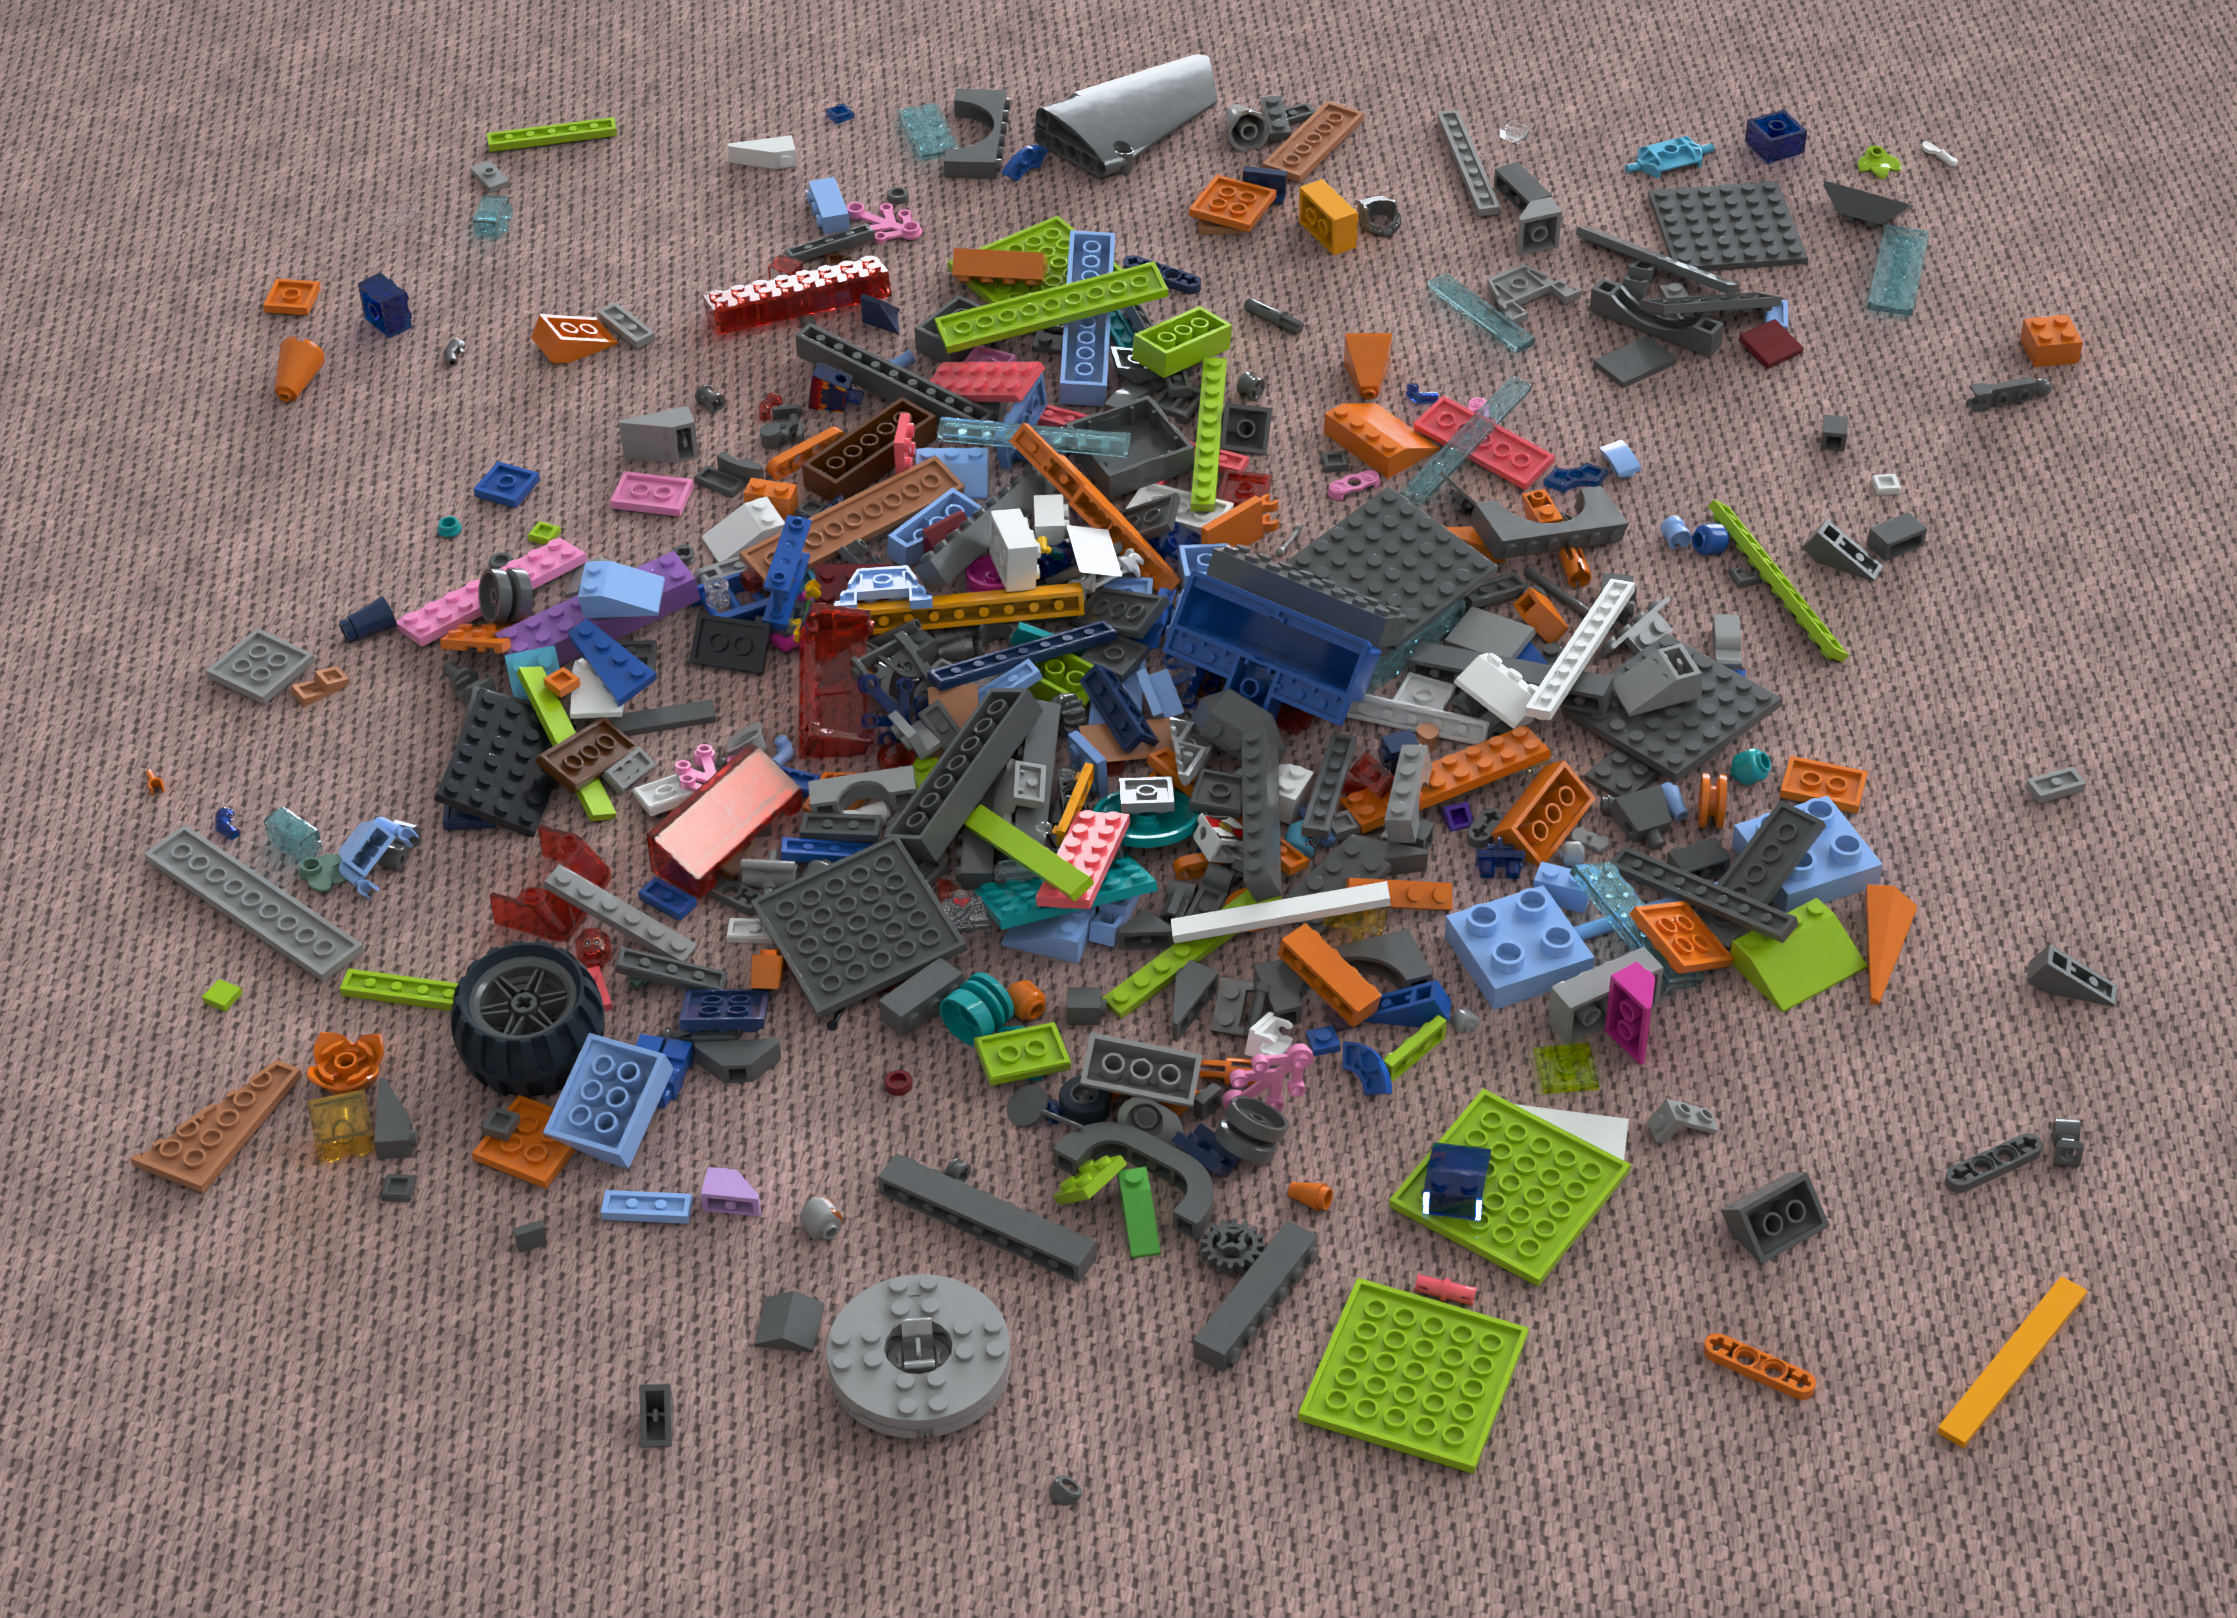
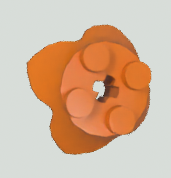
(345, 1065)

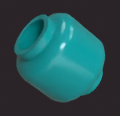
(1750, 766)

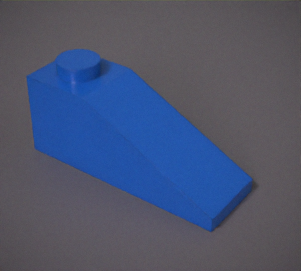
(1413, 1005)

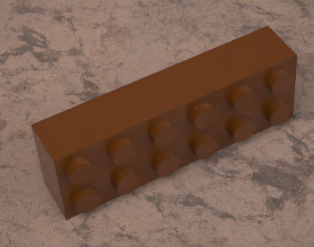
(865, 452)

